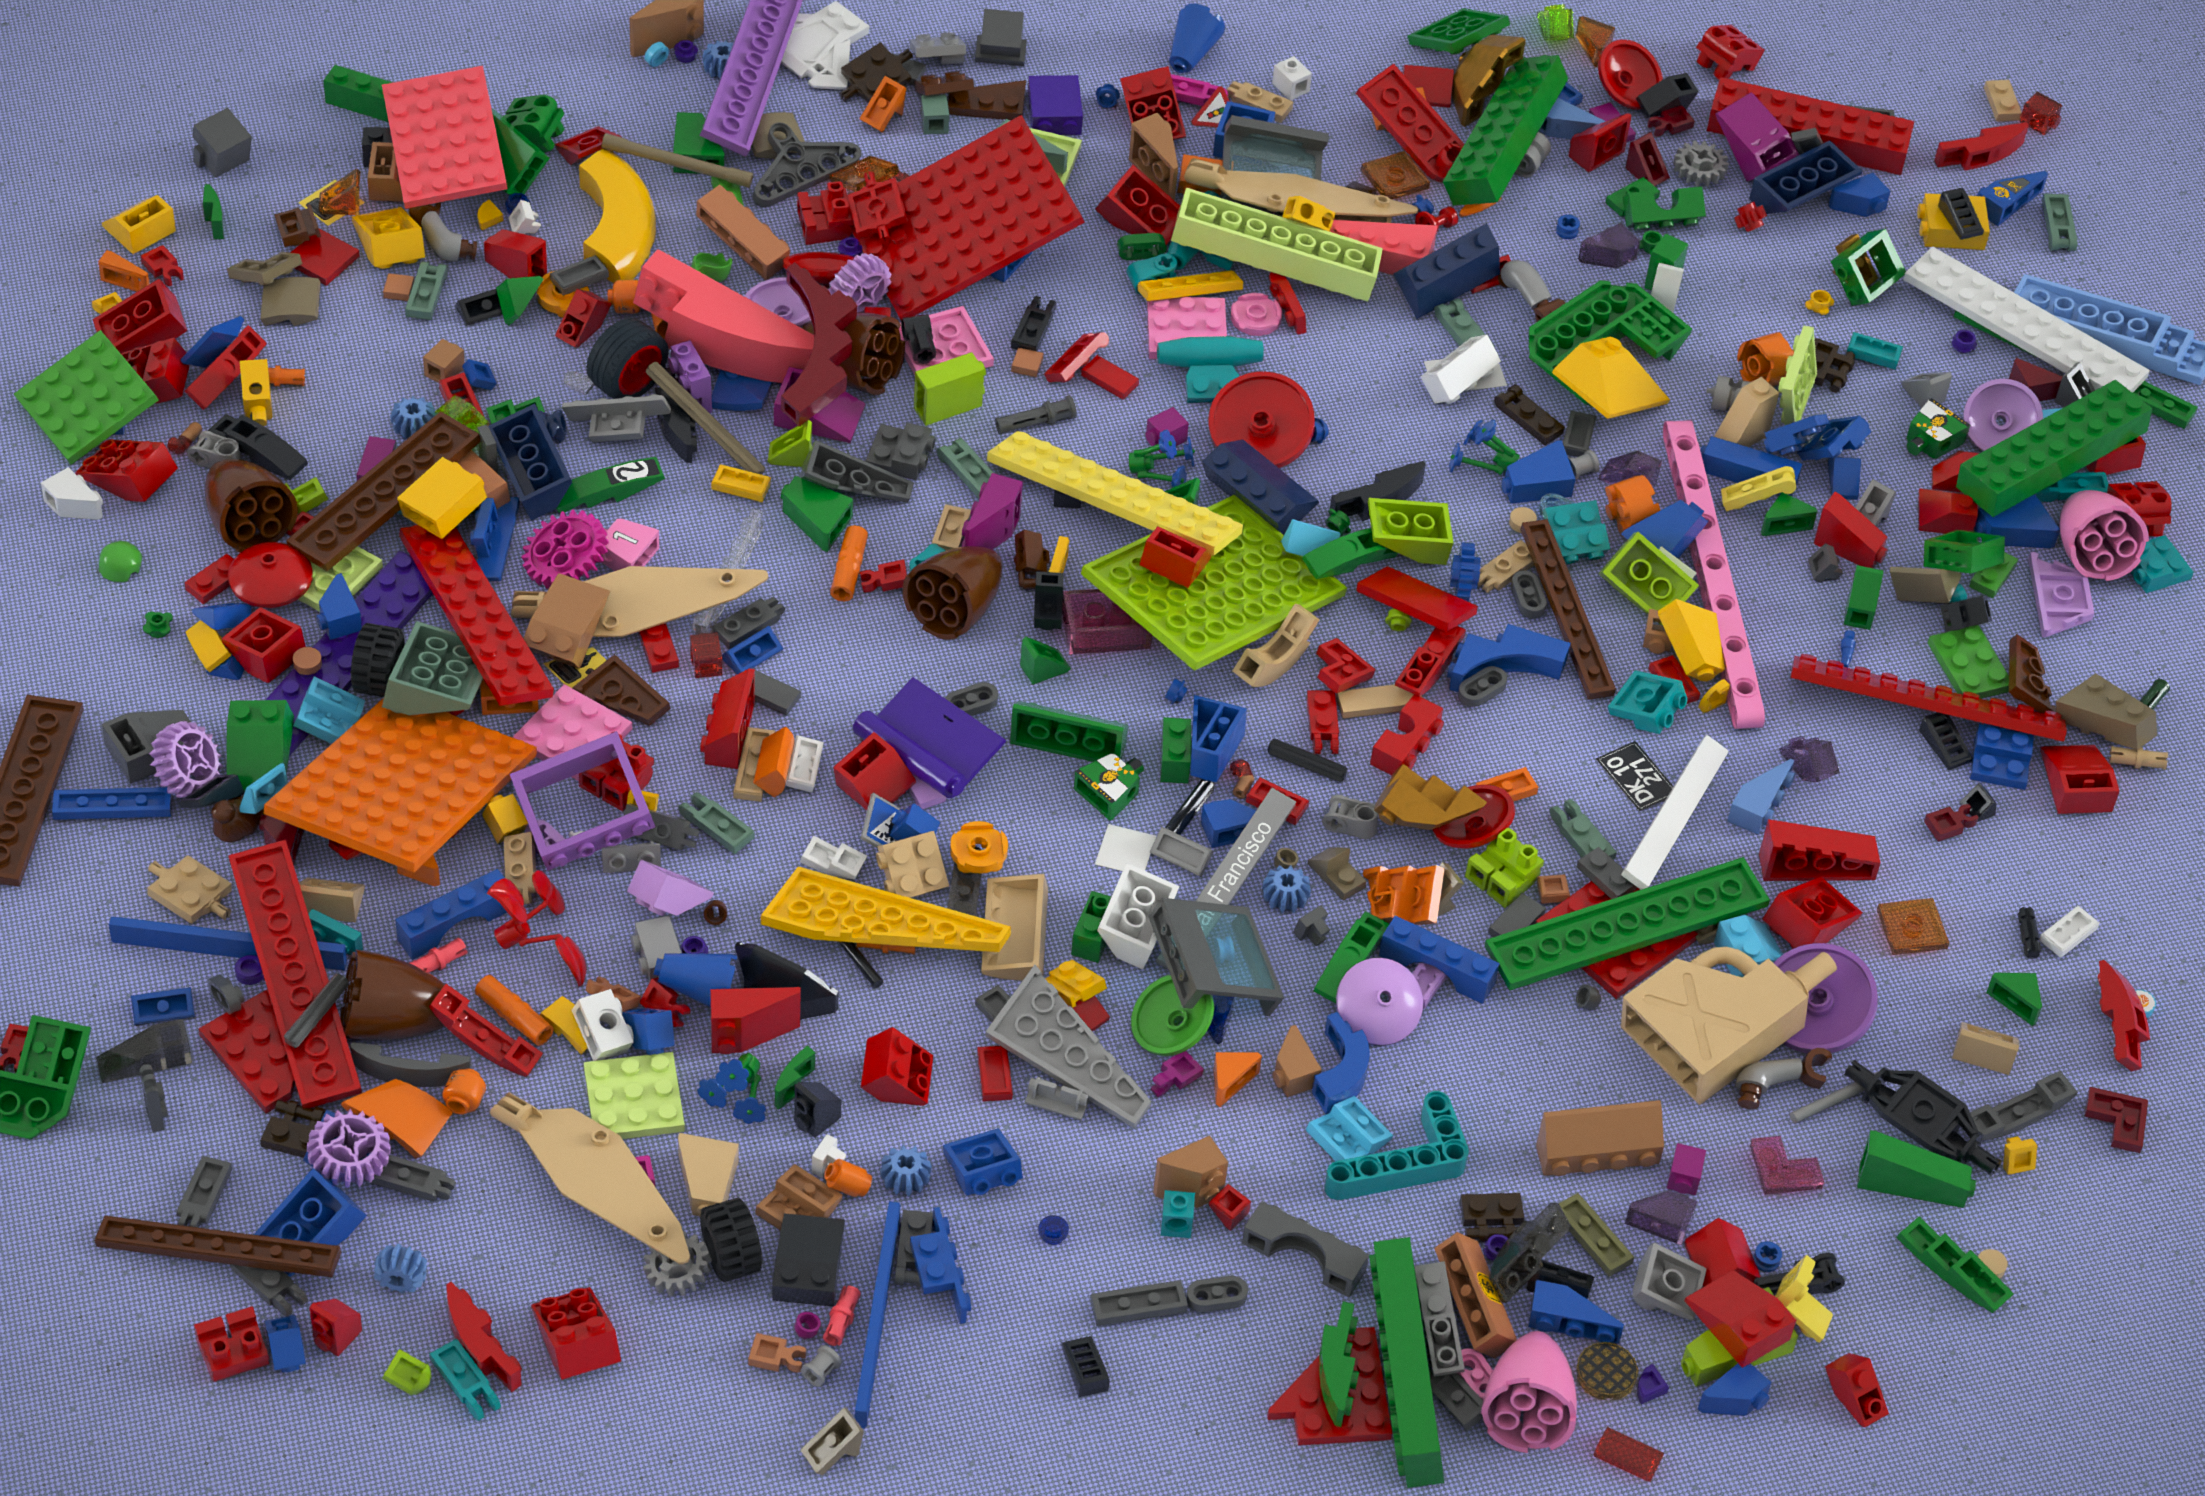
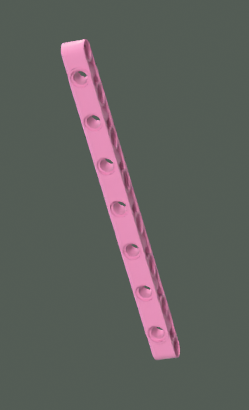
(1714, 575)

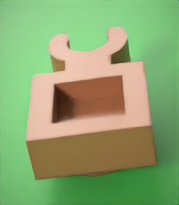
(626, 997)
(771, 1353)

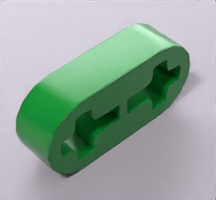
(1141, 246)

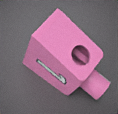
(630, 544)

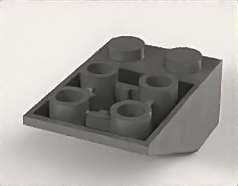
(131, 737)

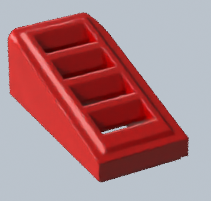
(456, 382)

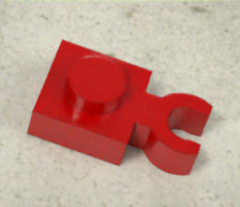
(162, 262)
(889, 576)
(662, 997)
(12, 1046)

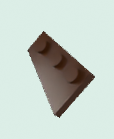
(2026, 675)
(623, 691)

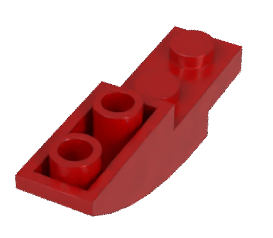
(1984, 150)
(225, 368)
(1430, 661)
(2125, 1009)
(473, 1331)

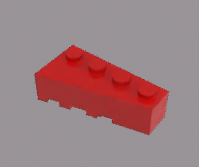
(1812, 852)

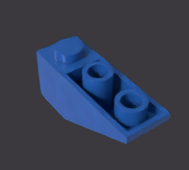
(1567, 1312)

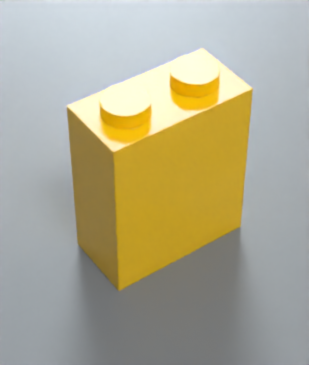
(1939, 232)
(442, 497)

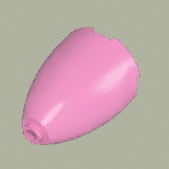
(2102, 534)
(1535, 1380)

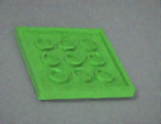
(86, 397)

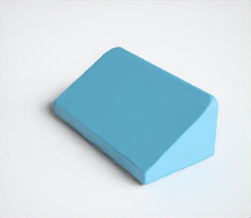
(1305, 537)
(263, 790)

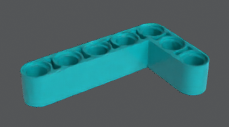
(1409, 1160)

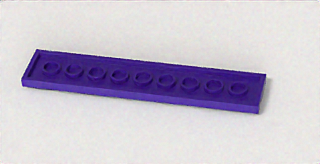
(387, 601)

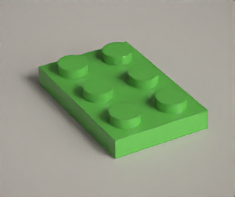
(1970, 662)

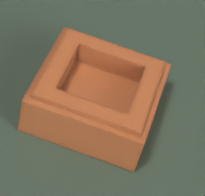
(398, 287)
(1027, 362)
(1552, 888)

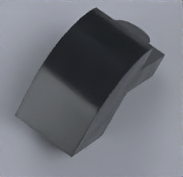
(1048, 600)
(1966, 613)

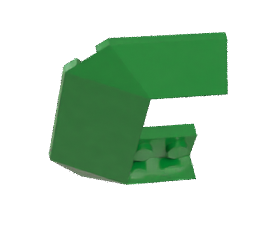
(1602, 313)
(45, 1077)

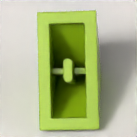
(792, 446)

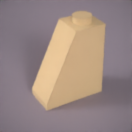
(1750, 414)
(707, 1169)

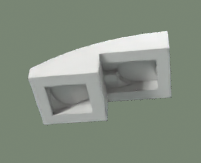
(839, 862)

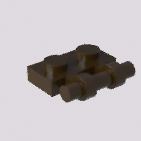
(1828, 355)
(286, 1134)
(1491, 1210)

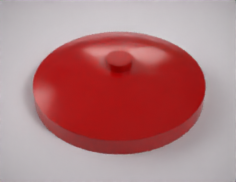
(1266, 413)

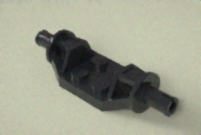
(1924, 1114)

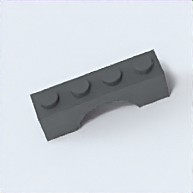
(1274, 1230)

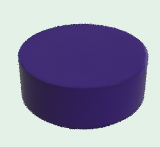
(248, 970)

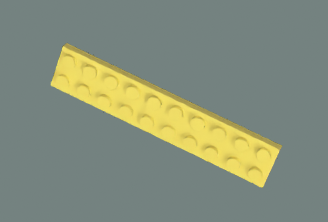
(1113, 491)

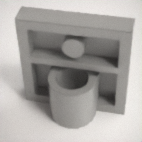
(947, 47)

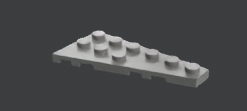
(1059, 1043)

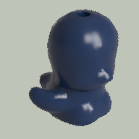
(555, 424)

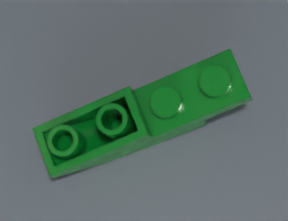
(1346, 554)
(1355, 947)
(1337, 1366)

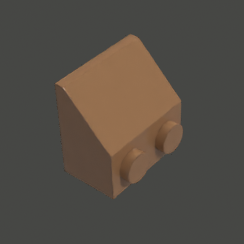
(1193, 1169)

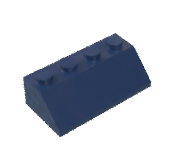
(1802, 178)
(1450, 271)
(531, 461)
(1258, 483)

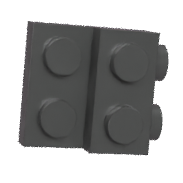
(902, 450)

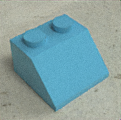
(1749, 937)

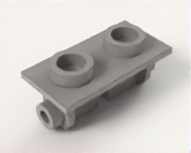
(627, 858)
(1056, 1098)

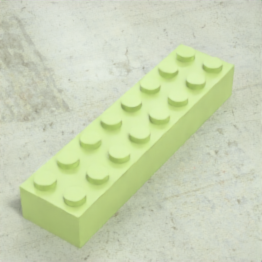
(1277, 244)

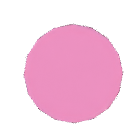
(1256, 314)

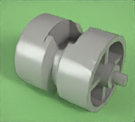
(1725, 392)

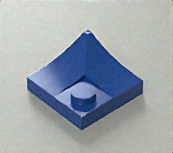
(739, 392)

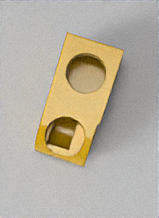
(1308, 213)

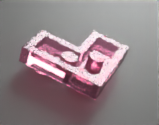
(1780, 1174)

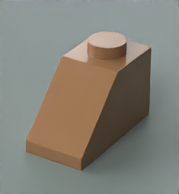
(1295, 1065)

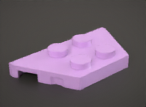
(2060, 595)

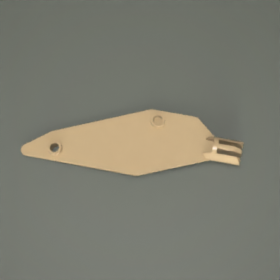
(1274, 189)
(654, 595)
(596, 1172)

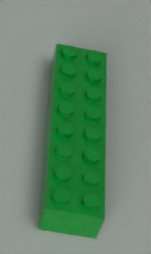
(1505, 130)
(2054, 448)
(1406, 1363)

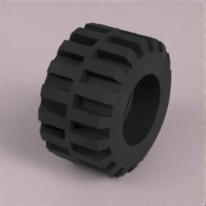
(375, 657)
(731, 1239)

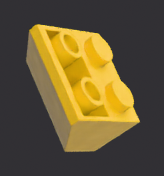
(142, 224)

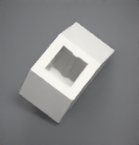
(71, 497)

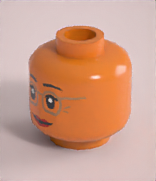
(623, 296)
(464, 1091)

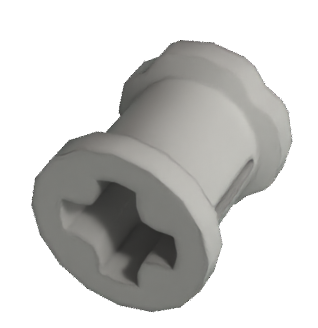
(1584, 463)
(821, 1365)

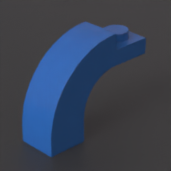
(1350, 1074)

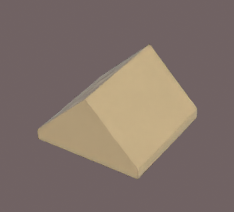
(333, 898)
(1985, 1048)

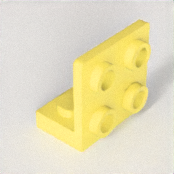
(1793, 1294)

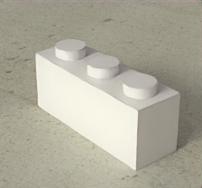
(1461, 369)

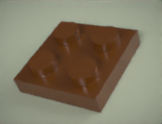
(952, 82)

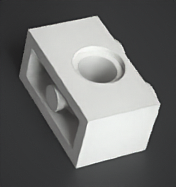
(600, 1041)

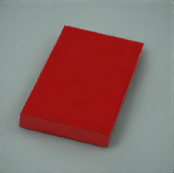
(1416, 598)

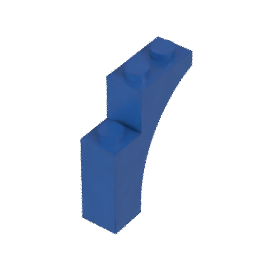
(1513, 652)

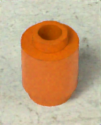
(848, 1178)

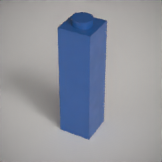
(1740, 462)

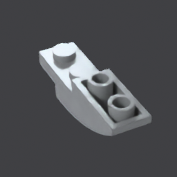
(1439, 1319)

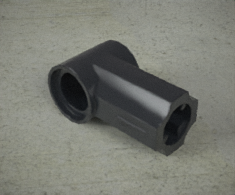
(918, 333)

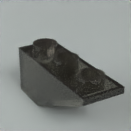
(159, 1046)

